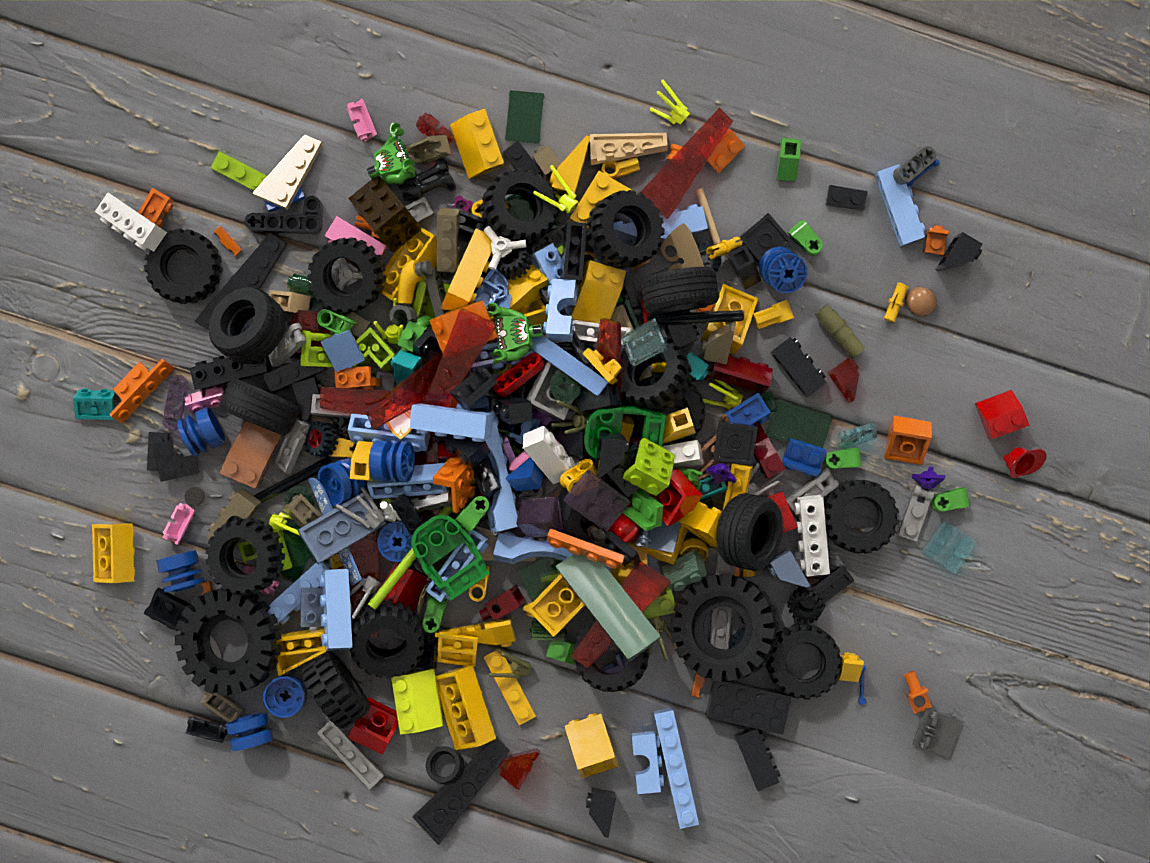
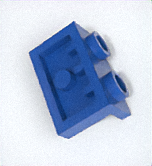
(750, 411)
(803, 457)

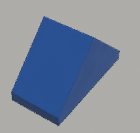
(526, 476)

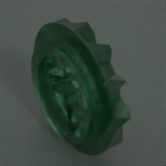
(560, 394)
(306, 492)

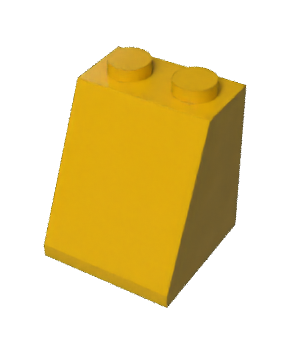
(591, 745)

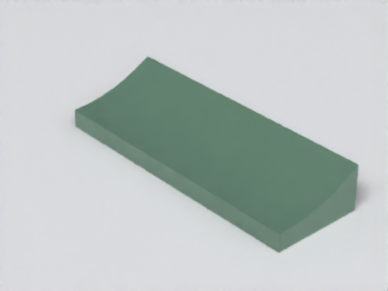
(609, 604)

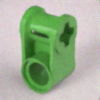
(803, 235)
(338, 323)
(845, 458)
(953, 500)
(470, 515)
(436, 611)

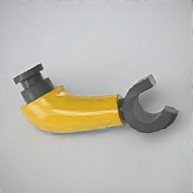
(409, 276)

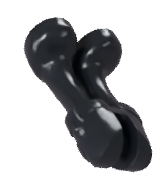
(445, 180)

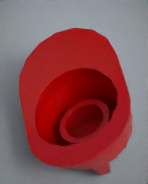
(1024, 462)
(625, 528)

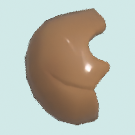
(921, 301)

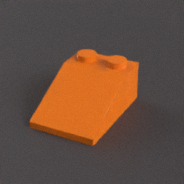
(443, 324)

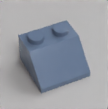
(787, 569)

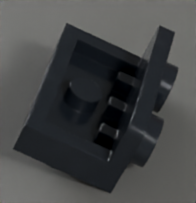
(166, 608)

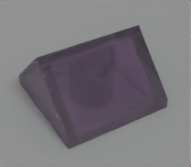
(539, 516)

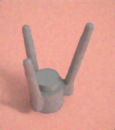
(754, 489)
(374, 516)
(370, 588)

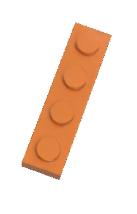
(577, 546)

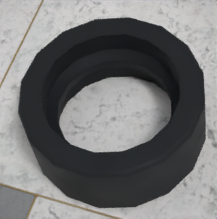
(431, 761)

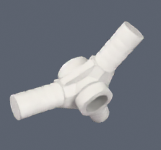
(501, 246)
(347, 274)
(388, 512)

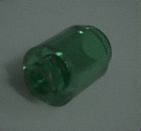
(299, 284)

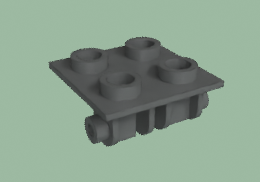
(937, 732)

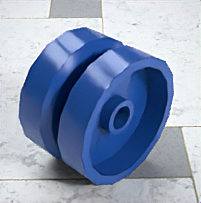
(337, 482)
(249, 731)

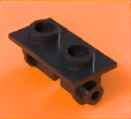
(407, 514)
(205, 729)

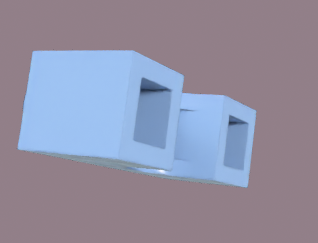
(561, 294)
(649, 779)

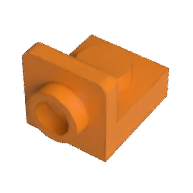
(935, 240)

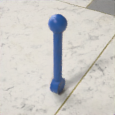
(935, 163)
(862, 700)

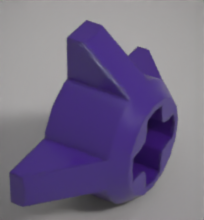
(720, 473)
(928, 479)

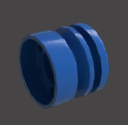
(774, 264)
(197, 433)
(391, 461)
(386, 541)
(180, 571)
(275, 701)

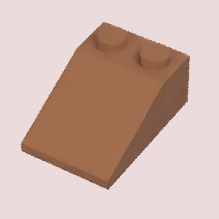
(250, 455)

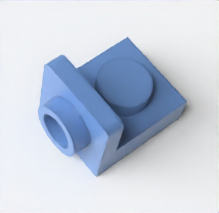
(526, 427)
(611, 668)

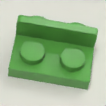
(645, 510)

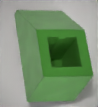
(788, 159)

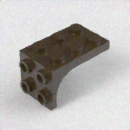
(385, 213)

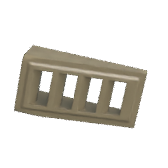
(218, 710)

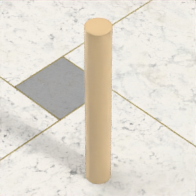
(708, 216)

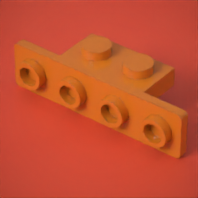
(137, 387)

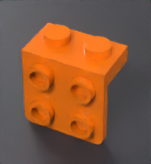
(459, 478)

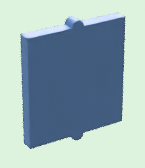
(342, 350)

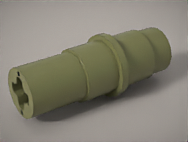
(839, 331)

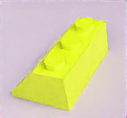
(417, 701)

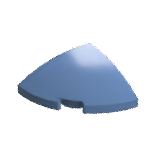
(494, 290)

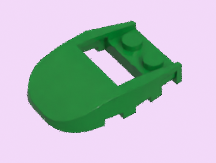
(610, 421)
(437, 539)

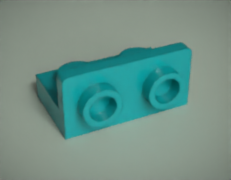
(94, 404)

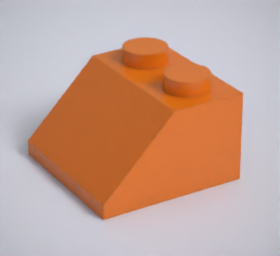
(908, 440)

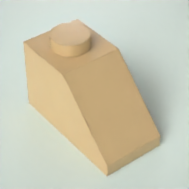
(291, 301)

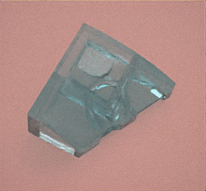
(857, 436)

